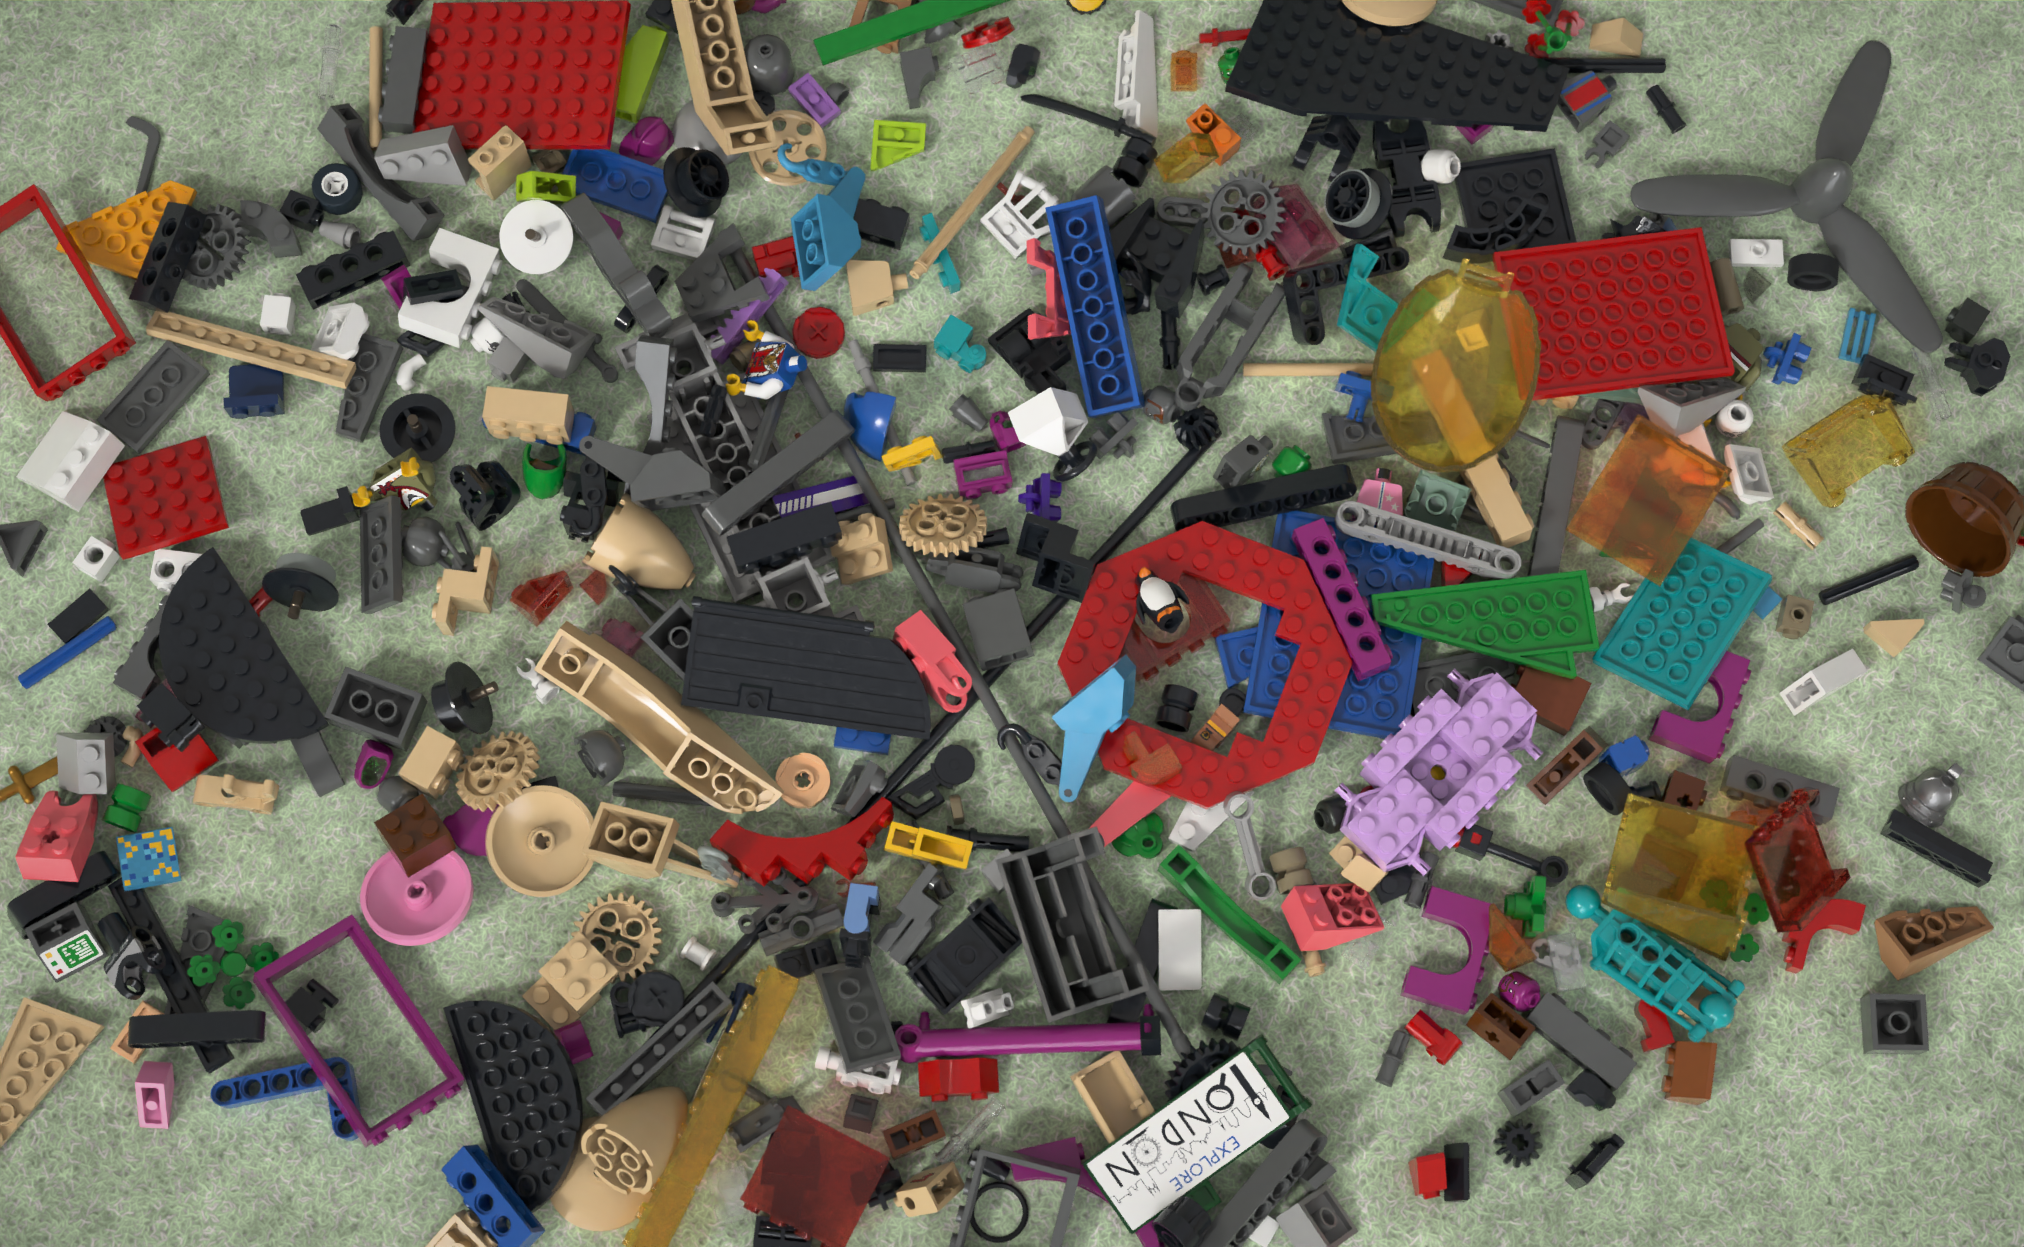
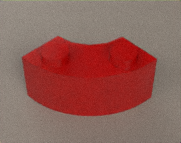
(958, 1078)

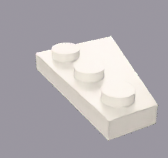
(1199, 823)

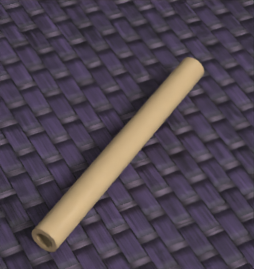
(375, 85)
(1305, 369)

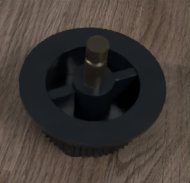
(418, 423)

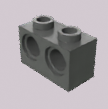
(1531, 1088)

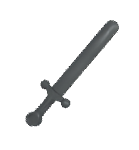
(542, 304)

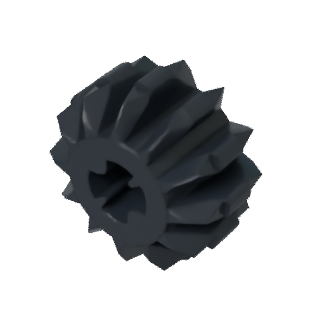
(1196, 428)
(1525, 1152)

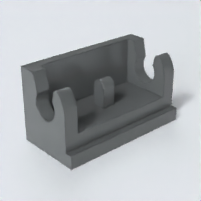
(757, 1124)

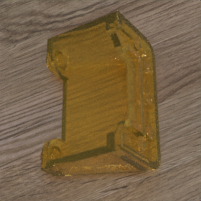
(1848, 447)

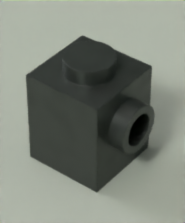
(1966, 320)

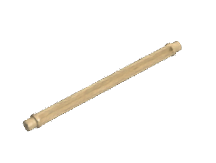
(972, 201)

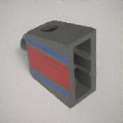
(1585, 98)

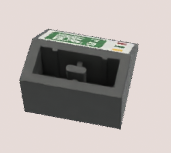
(66, 941)

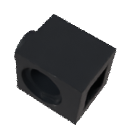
(295, 203)

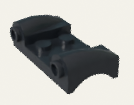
(964, 956)

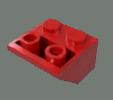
(172, 765)

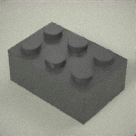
(375, 709)

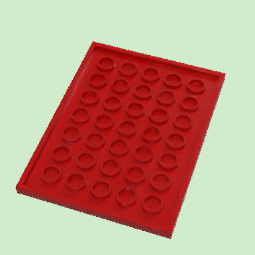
(525, 66)
(1622, 312)

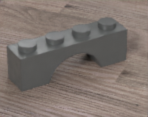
(138, 673)

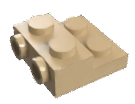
(863, 549)
(463, 1231)

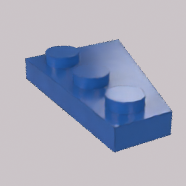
(1236, 655)

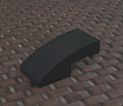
(805, 960)

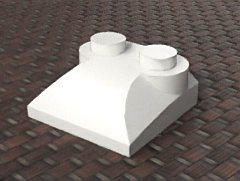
(341, 331)
(1748, 473)

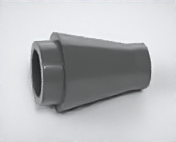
(968, 413)

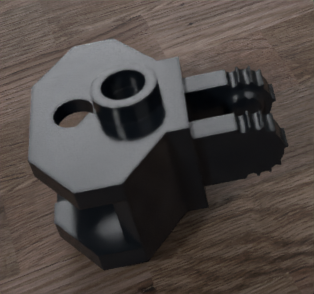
(1983, 364)

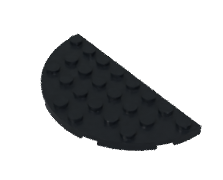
(228, 662)
(521, 1094)

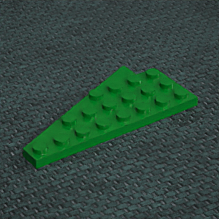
(1518, 620)

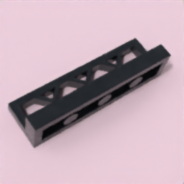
(1937, 848)

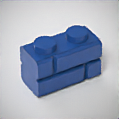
(1626, 756)

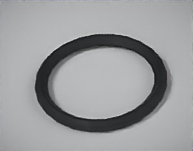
(1018, 1230)

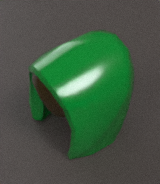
(544, 478)

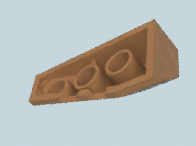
(1920, 939)

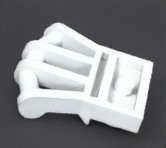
(1009, 224)

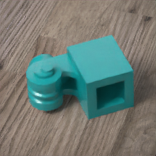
(953, 343)

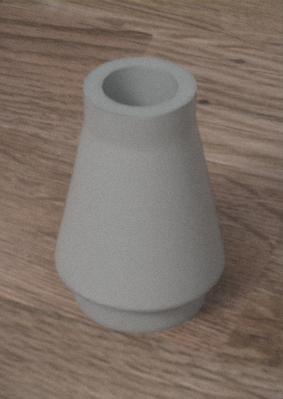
(341, 233)

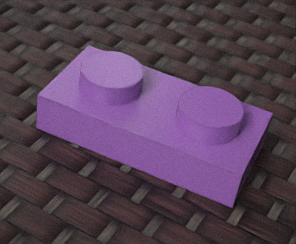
(814, 100)

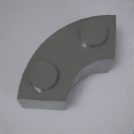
(272, 227)

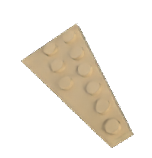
(35, 1057)

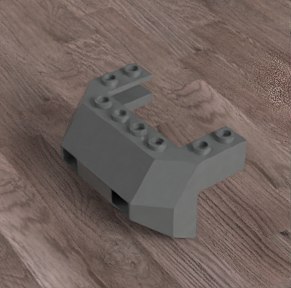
(1063, 927)

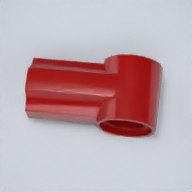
(1437, 1040)

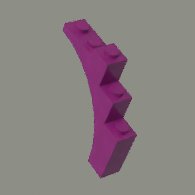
(1070, 1154)

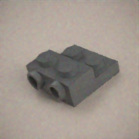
(2006, 651)

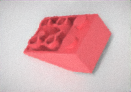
(1330, 915)

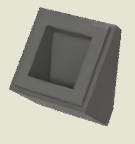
(860, 1113)

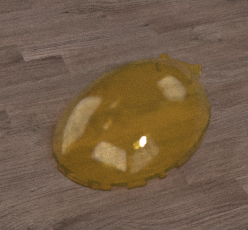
(1456, 369)

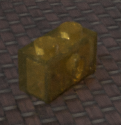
(1186, 158)

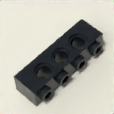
(168, 257)
(346, 282)

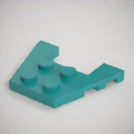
(1364, 307)

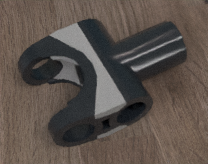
(130, 954)

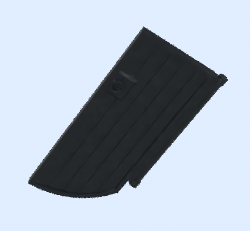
(802, 670)

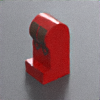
(1654, 1025)

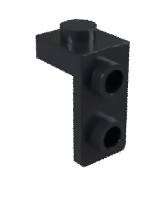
(331, 513)

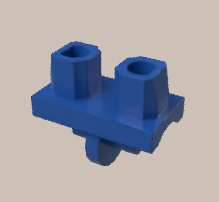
(1793, 350)

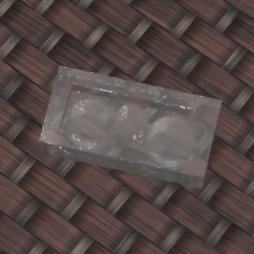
(1566, 962)

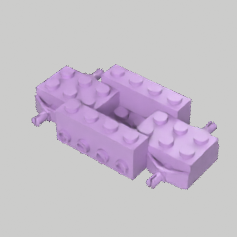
(1468, 742)

